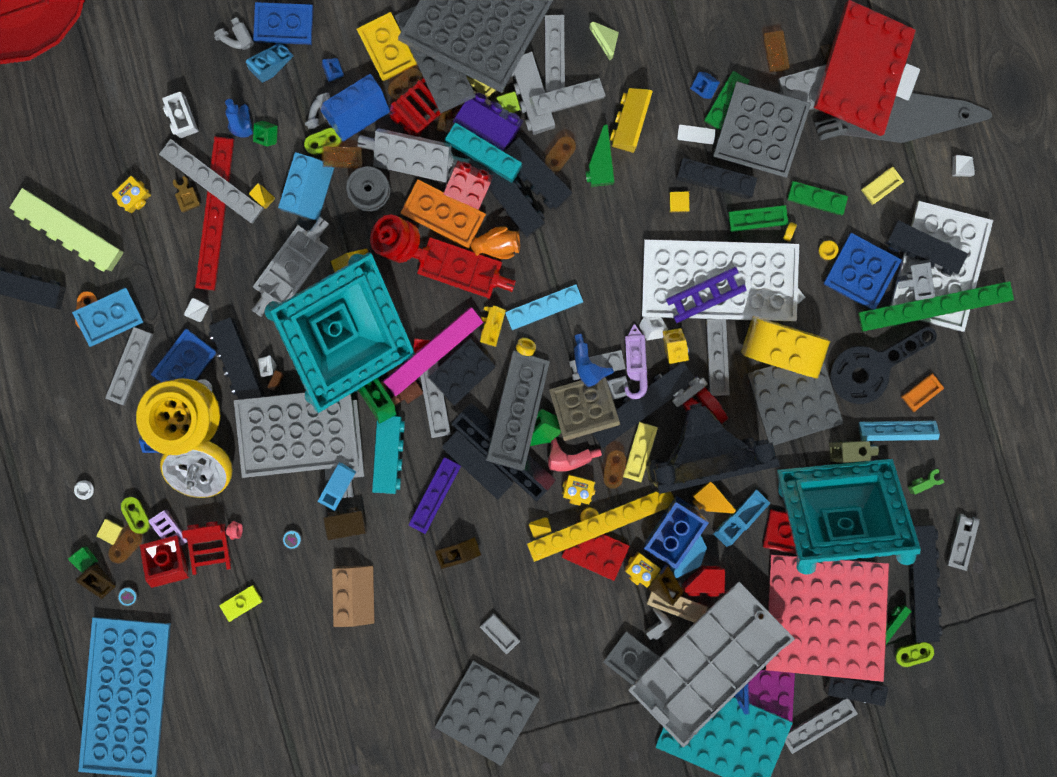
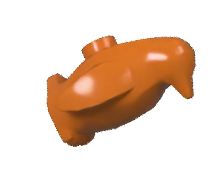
(497, 243)

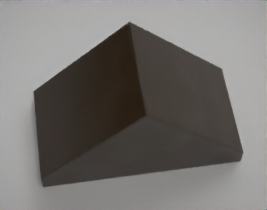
(96, 581)
(666, 586)

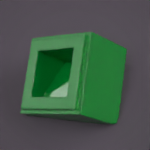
(265, 133)
(83, 559)

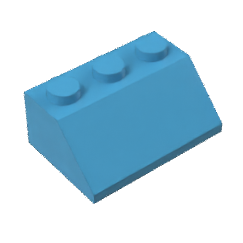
(306, 187)

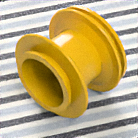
(200, 414)

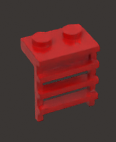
(407, 116)
(210, 532)

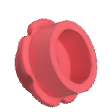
(234, 530)

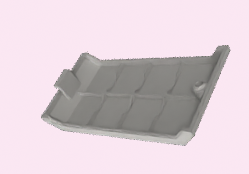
(710, 663)

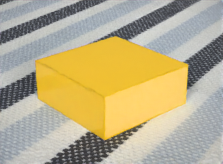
(679, 201)

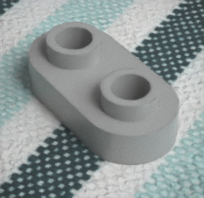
(683, 395)

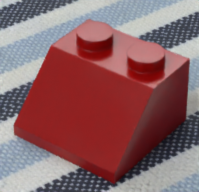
(163, 561)

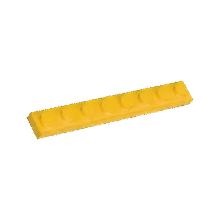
(599, 525)

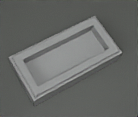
(500, 633)

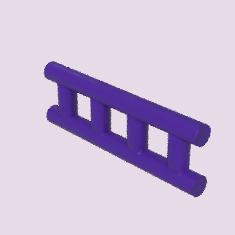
(700, 305)

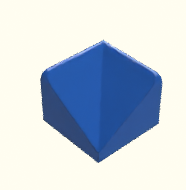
(705, 85)

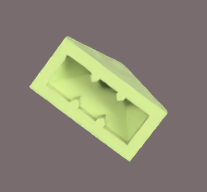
(606, 38)

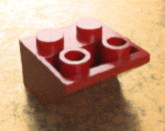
(705, 580)

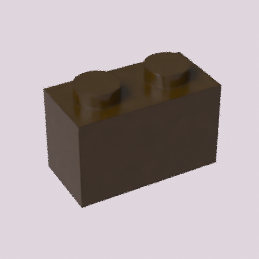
(345, 524)

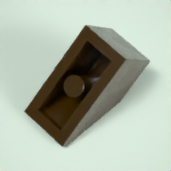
(458, 553)

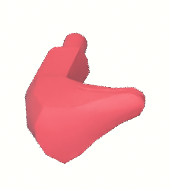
(561, 461)

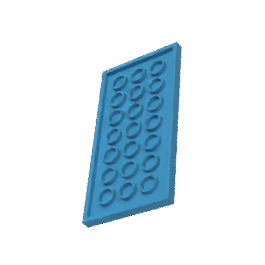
(124, 697)

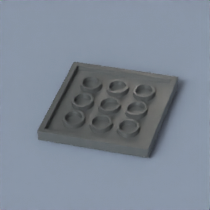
(761, 129)
(793, 403)
(487, 712)

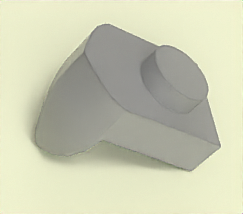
(657, 629)

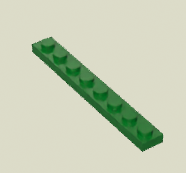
(935, 306)

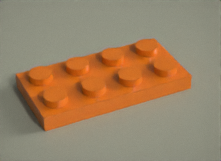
(443, 214)

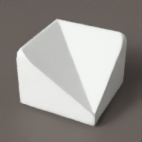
(962, 166)
(196, 310)
(653, 327)

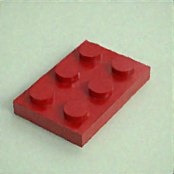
(599, 554)

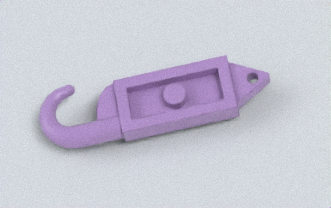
(636, 361)

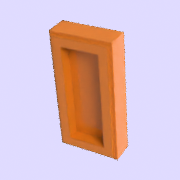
(922, 392)

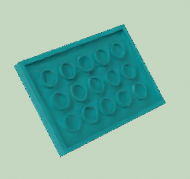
(734, 742)

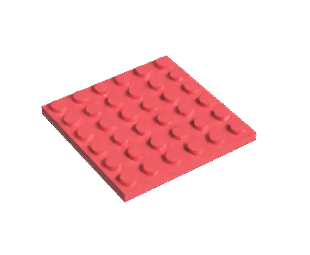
(833, 616)

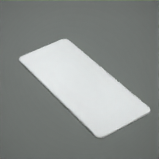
(907, 81)
(696, 134)

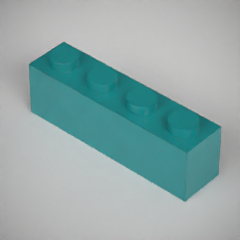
(483, 152)
(387, 456)

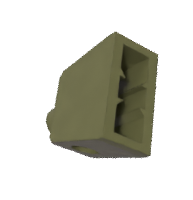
(852, 451)

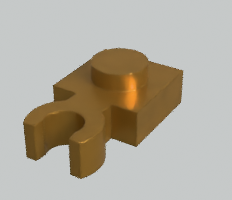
(186, 197)

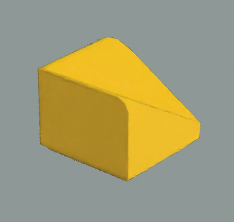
(262, 196)
(540, 527)

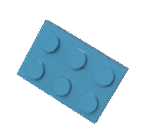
(107, 317)

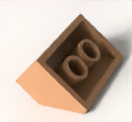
(353, 596)

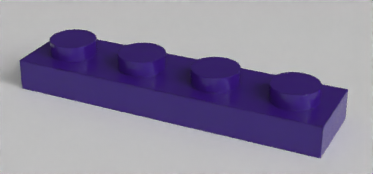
(434, 495)

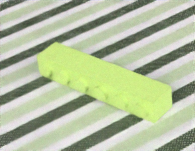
(67, 230)

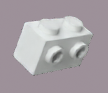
(180, 115)

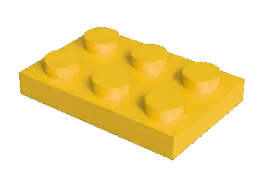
(384, 48)

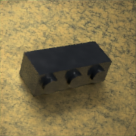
(856, 690)

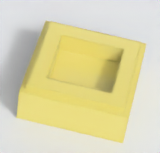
(110, 531)

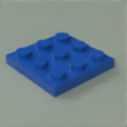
(862, 271)

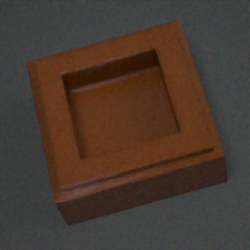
(276, 380)

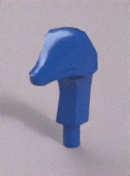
(239, 119)
(589, 373)

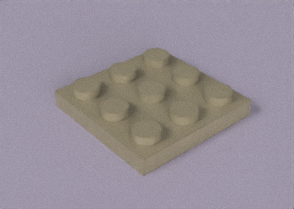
(584, 408)

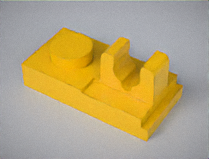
(493, 325)

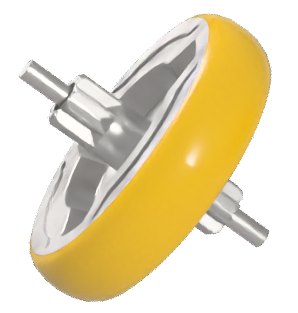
(205, 460)

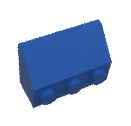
(355, 107)
(676, 532)

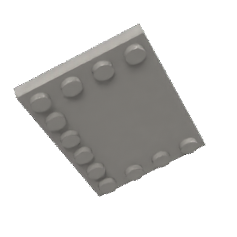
(290, 436)

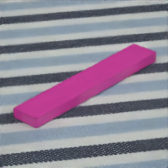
(433, 351)

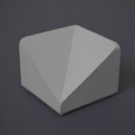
(617, 387)

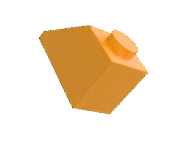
(711, 499)

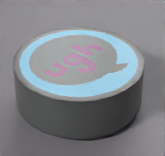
(292, 539)
(128, 596)

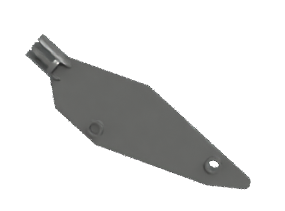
(912, 119)

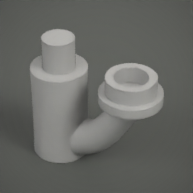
(243, 37)
(312, 122)

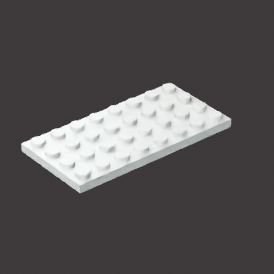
(764, 269)

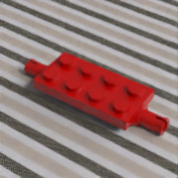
(461, 268)

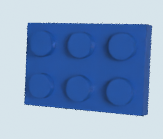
(283, 23)
(185, 359)

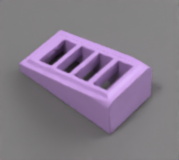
(158, 528)

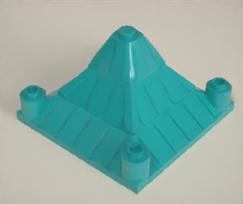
(341, 332)
(847, 513)

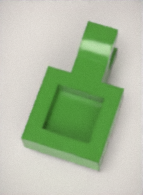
(920, 484)

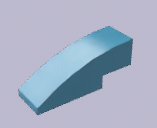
(742, 518)

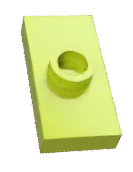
(241, 603)

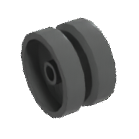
(372, 200)

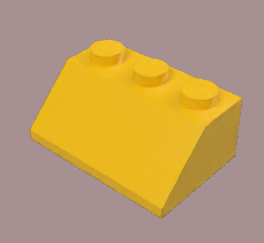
(631, 119)

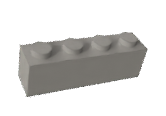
(528, 85)

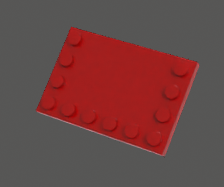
(864, 68)

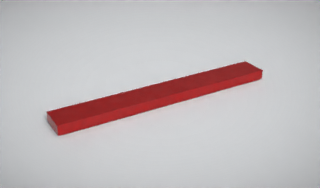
(214, 218)

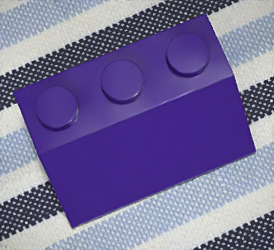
(489, 121)

